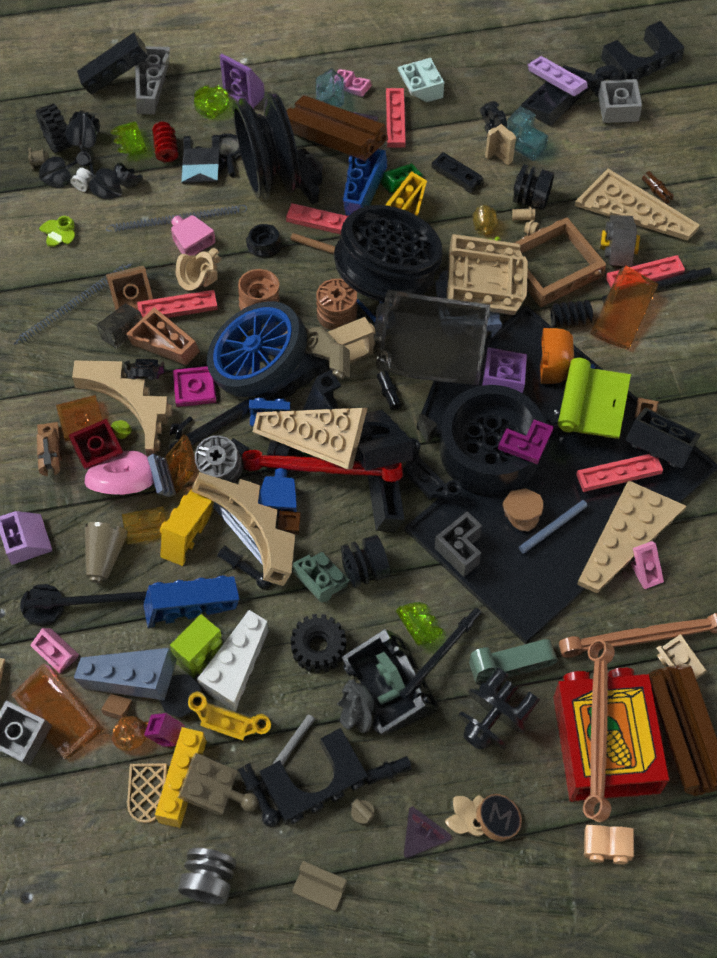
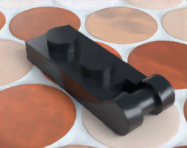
(457, 172)

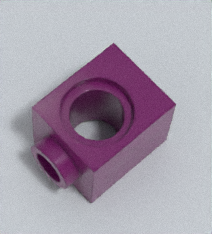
(163, 729)

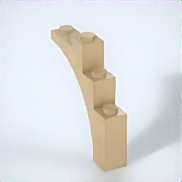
(110, 379)
(242, 501)

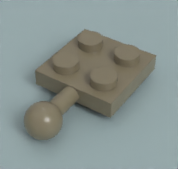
(210, 786)

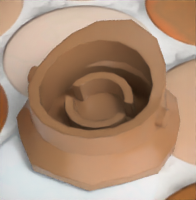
(523, 509)

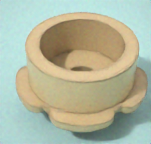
(531, 228)

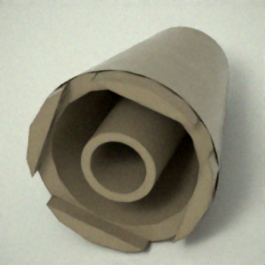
(102, 549)

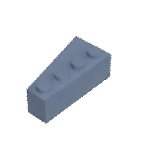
(129, 673)

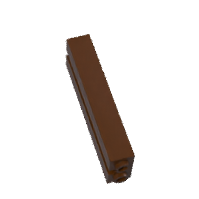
(336, 128)

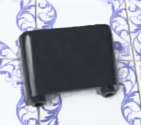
(398, 712)

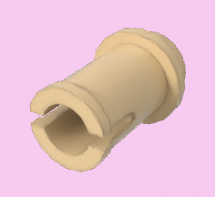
(523, 214)

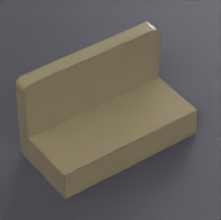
(319, 886)

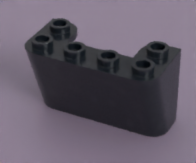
(322, 398)

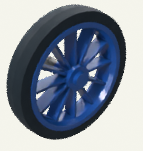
(257, 349)

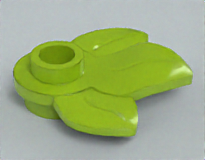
(58, 231)

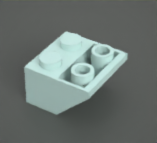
(423, 80)

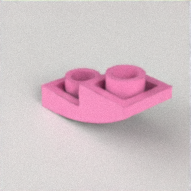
(354, 85)

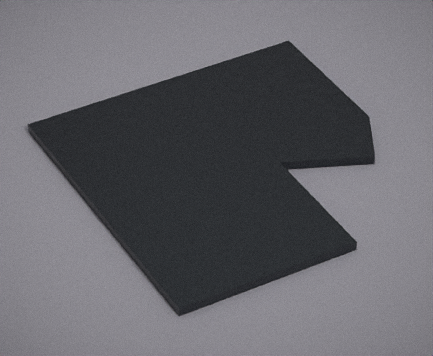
(538, 585)

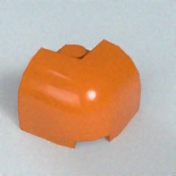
(556, 355)

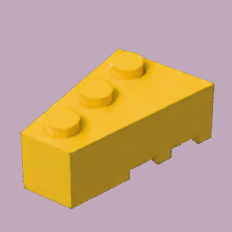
(409, 194)
(183, 526)

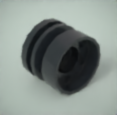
(533, 187)
(361, 562)

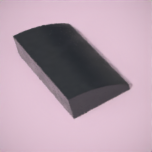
(551, 102)

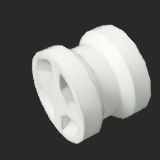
(82, 179)

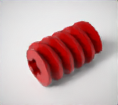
(164, 142)

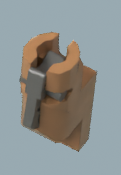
(48, 448)

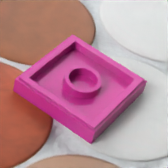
(193, 386)

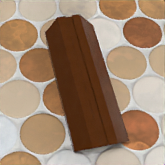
(686, 727)

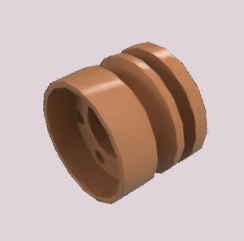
(257, 287)
(336, 304)

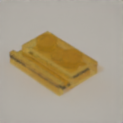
(143, 524)

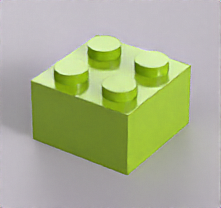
(197, 646)

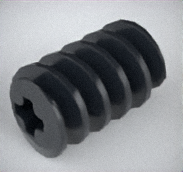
(571, 312)

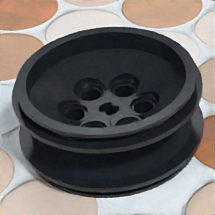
(267, 145)
(387, 251)

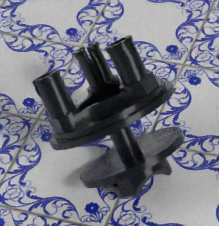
(497, 708)

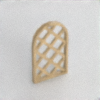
(138, 790)

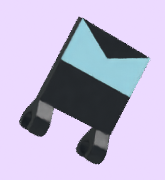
(201, 164)

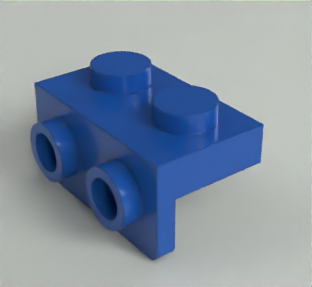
(263, 405)

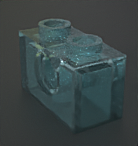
(330, 88)

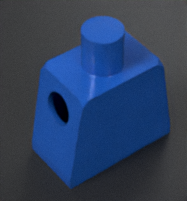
(278, 492)

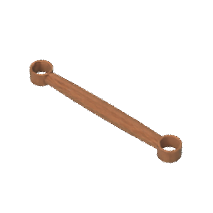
(575, 646)
(599, 731)

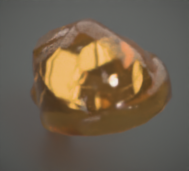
(129, 733)

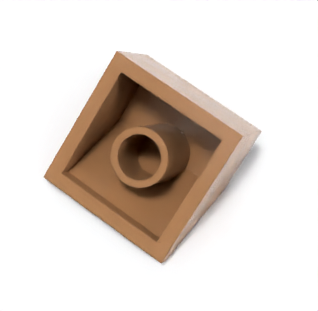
(129, 287)

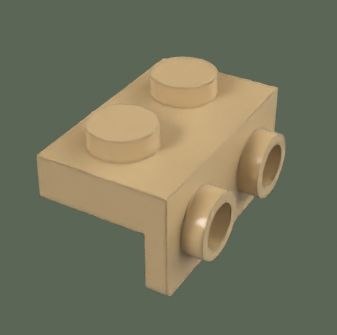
(500, 143)
(680, 653)

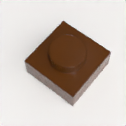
(289, 522)

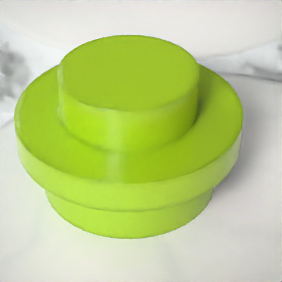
(121, 429)

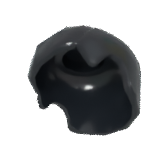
(126, 176)

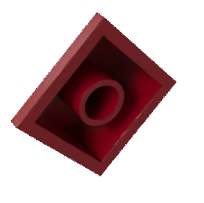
(95, 444)

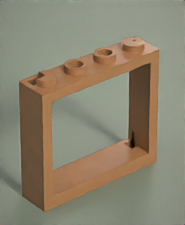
(572, 282)

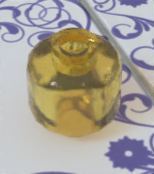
(485, 219)

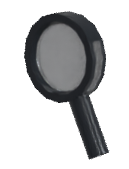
(229, 151)

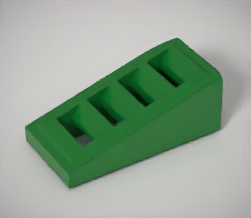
(389, 179)

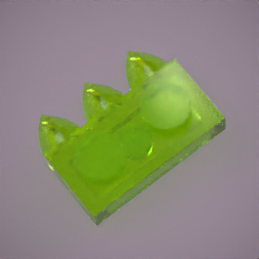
(129, 139)
(419, 623)

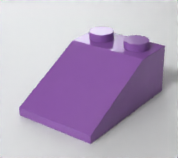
(241, 81)
(505, 369)

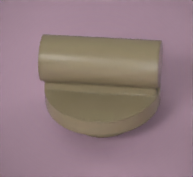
(362, 811)

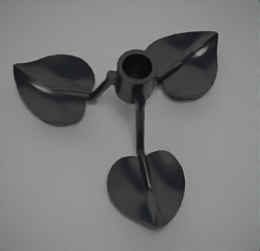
(56, 173)

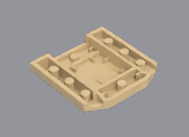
(487, 273)

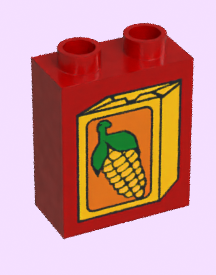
(633, 735)

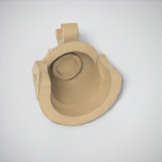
(197, 270)

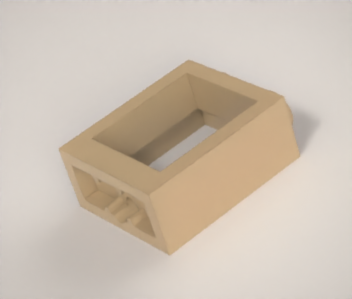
(357, 337)

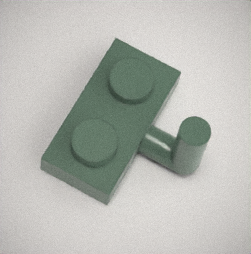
(391, 676)

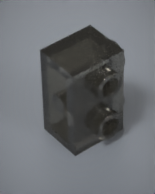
(118, 324)

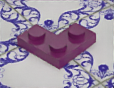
(529, 446)

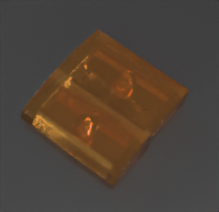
(181, 462)

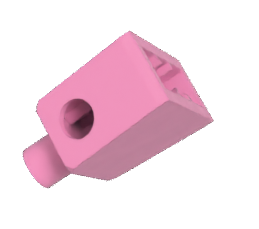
(191, 235)

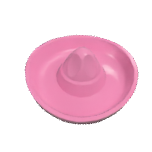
(121, 474)

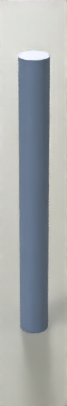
(553, 526)

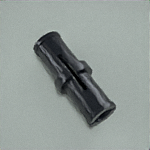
(389, 390)
(388, 770)

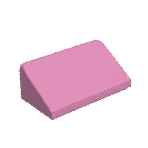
(54, 649)

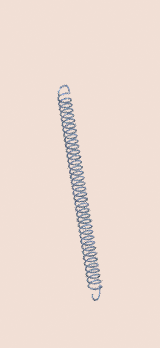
(173, 216)
(129, 265)

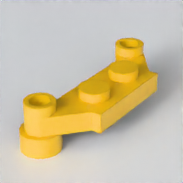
(227, 721)

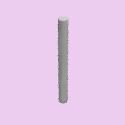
(293, 742)

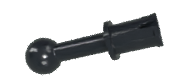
(236, 561)
(270, 816)

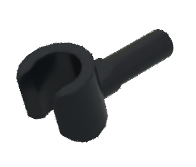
(178, 428)

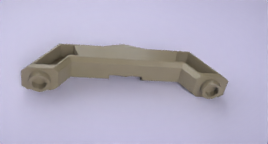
(324, 346)

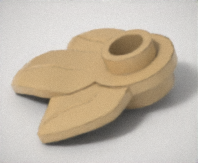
(464, 816)

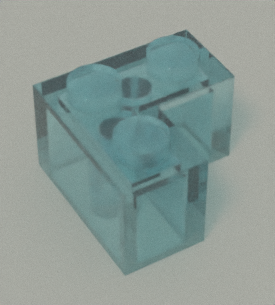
(529, 140)

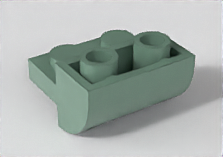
(320, 576)

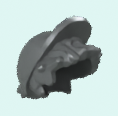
(357, 706)

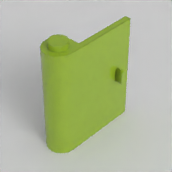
(590, 398)

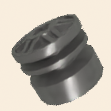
(227, 467)
(208, 870)

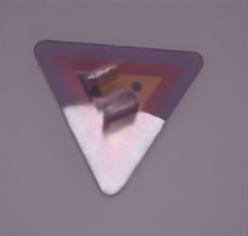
(422, 834)

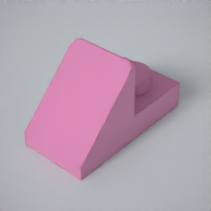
(647, 565)

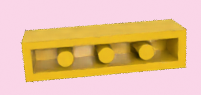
(171, 808)

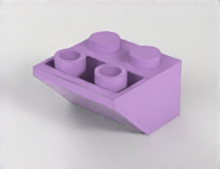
(24, 536)

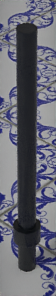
(691, 275)
(49, 602)
(463, 626)

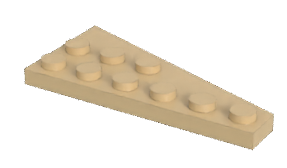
(618, 196)
(321, 433)
(634, 521)

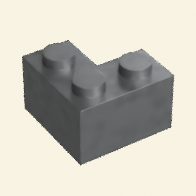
(622, 236)
(457, 546)

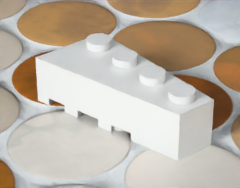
(234, 662)

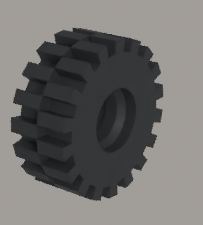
(53, 127)
(313, 629)

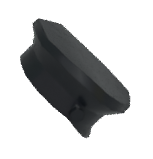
(264, 241)
(177, 695)

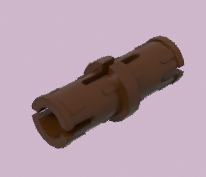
(657, 187)

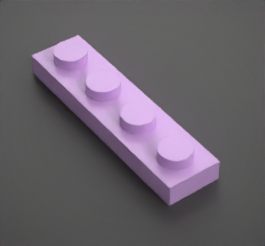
(557, 76)

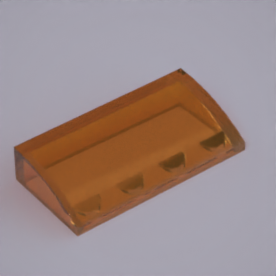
(624, 308)
(53, 701)

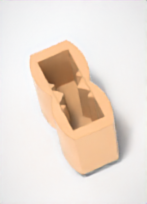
(608, 843)

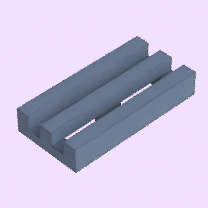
(161, 475)

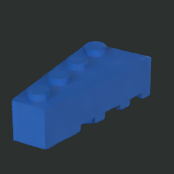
(363, 180)
(189, 599)

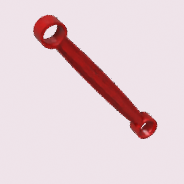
(254, 460)

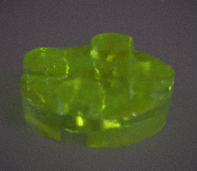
(211, 109)

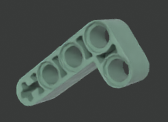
(513, 660)

